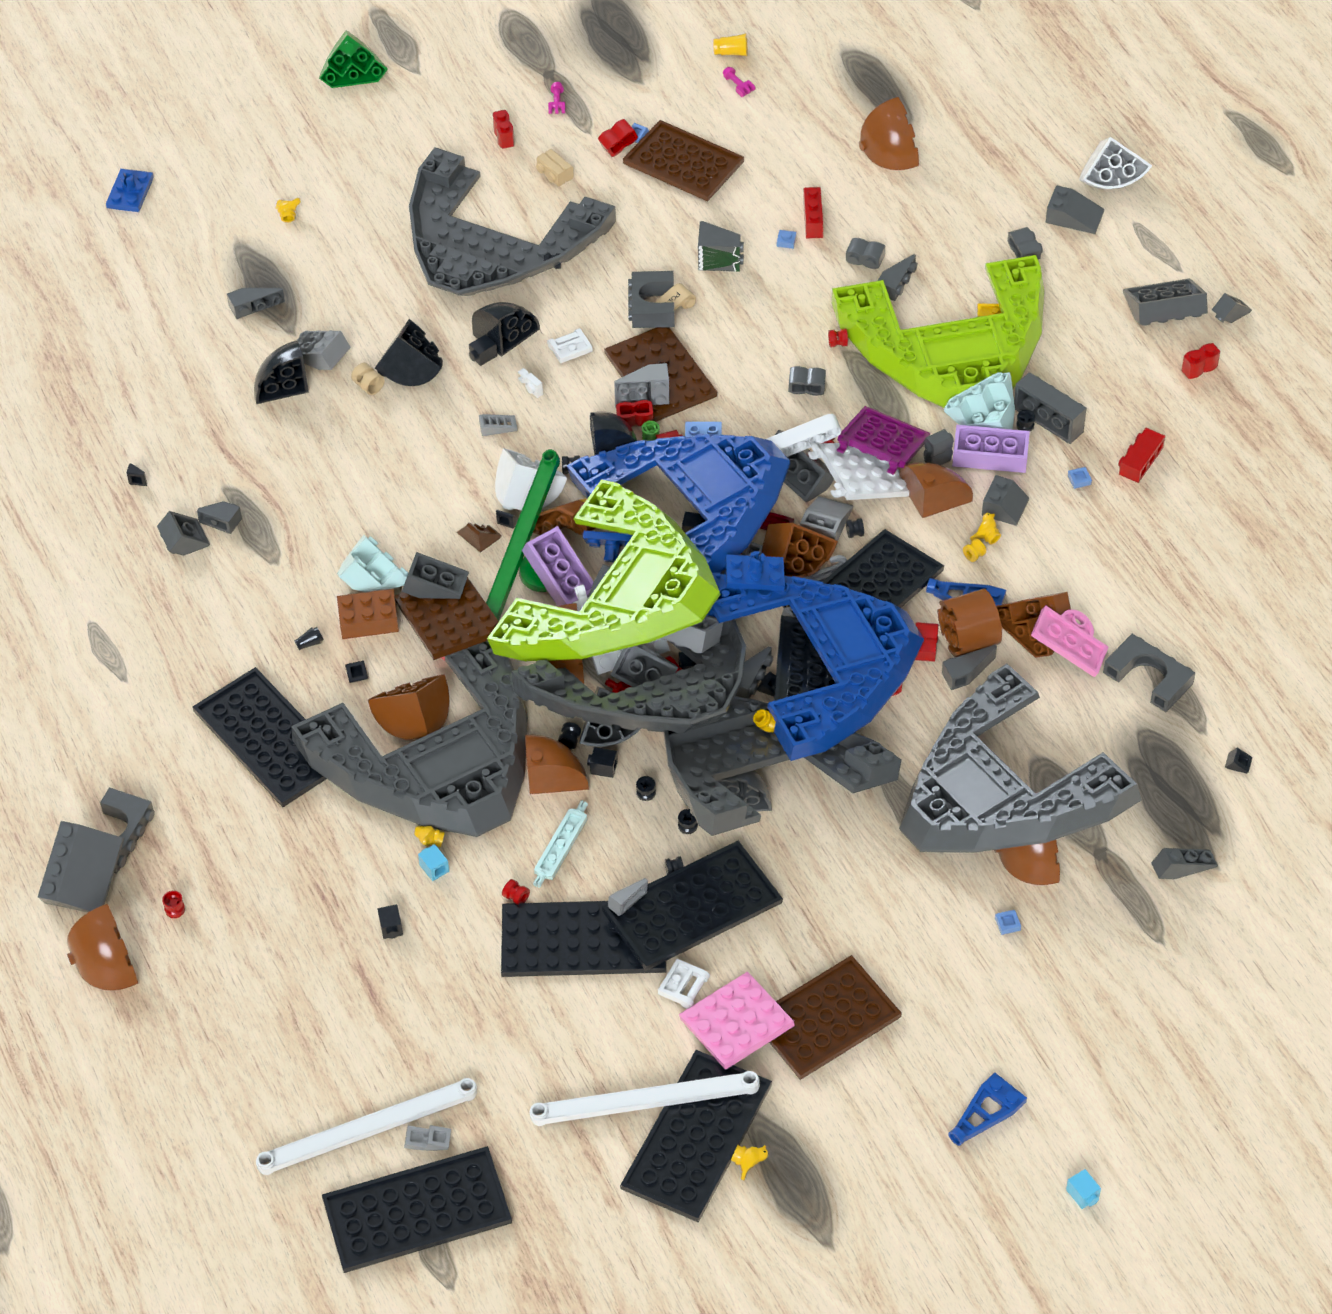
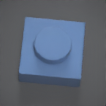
(640, 130)
(786, 239)
(1079, 477)
(1008, 922)

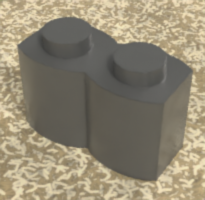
(1024, 243)
(865, 253)
(807, 380)
(938, 448)

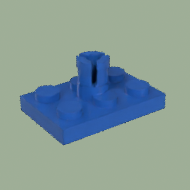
(129, 190)
(611, 541)
(755, 572)

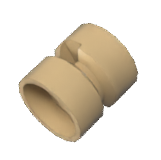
(367, 378)

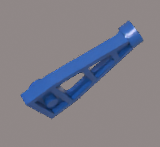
(997, 593)
(1002, 1093)

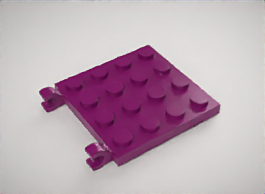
(882, 437)

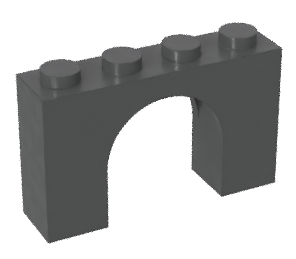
(645, 313)
(1136, 653)
(134, 812)

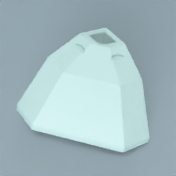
(985, 404)
(370, 568)

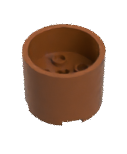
(970, 622)

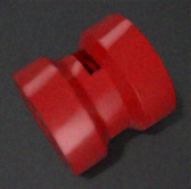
(841, 335)
(514, 891)
(173, 904)

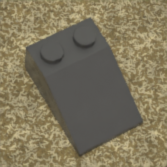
(1073, 211)
(434, 579)
(640, 665)

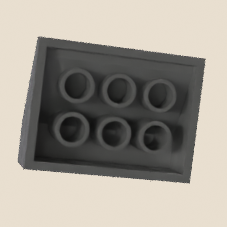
(1166, 301)
(80, 867)

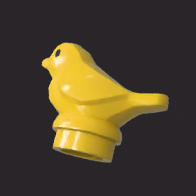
(287, 209)
(987, 530)
(764, 720)
(429, 836)
(748, 1157)

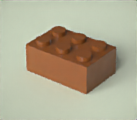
(367, 614)

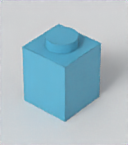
(433, 862)
(1083, 1189)

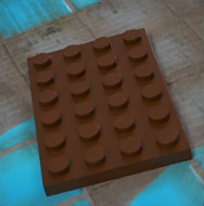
(683, 160)
(658, 346)
(448, 623)
(832, 1016)

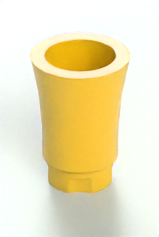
(731, 45)

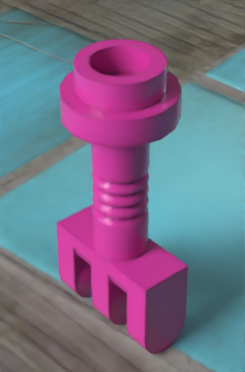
(742, 87)
(556, 88)

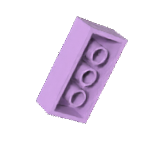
(991, 448)
(557, 566)

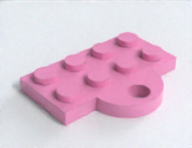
(1071, 639)

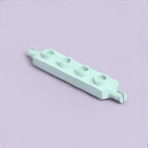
(560, 844)

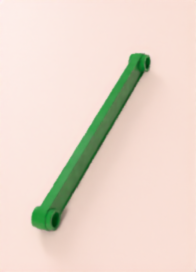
(523, 532)

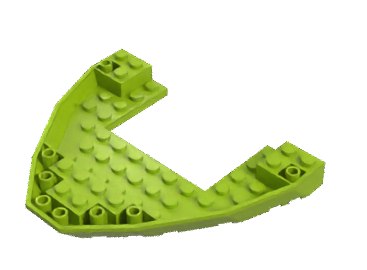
(951, 355)
(647, 593)

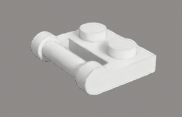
(570, 346)
(677, 981)

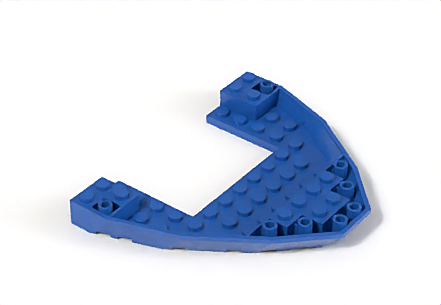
(723, 477)
(861, 642)

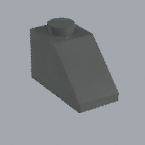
(1230, 309)
(220, 516)

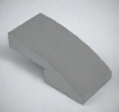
(427, 1139)

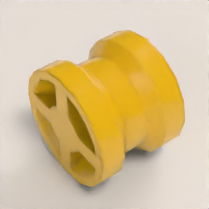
(974, 550)

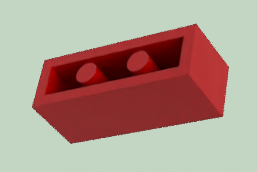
(813, 212)
(1141, 454)

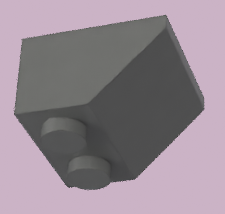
(1005, 500)
(182, 534)

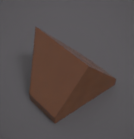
(479, 536)

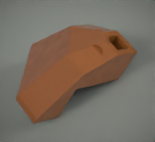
(562, 517)
(1021, 616)

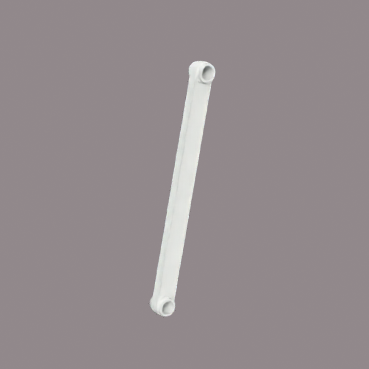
(644, 1098)
(366, 1126)

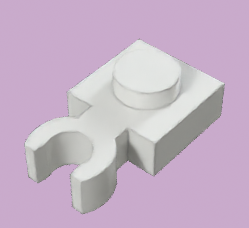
(533, 384)

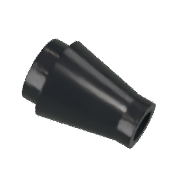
(309, 638)

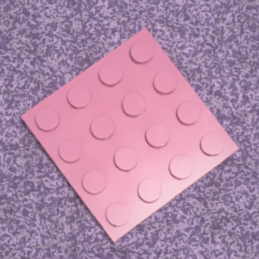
(736, 1020)

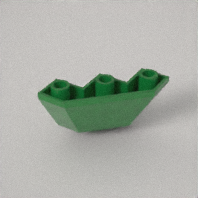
(351, 64)

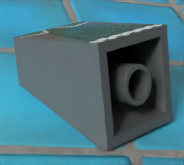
(719, 249)

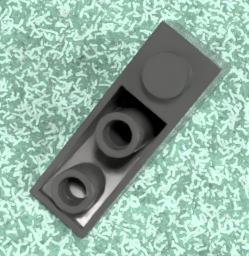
(898, 276)
(251, 300)
(965, 668)
(753, 672)
(1178, 863)

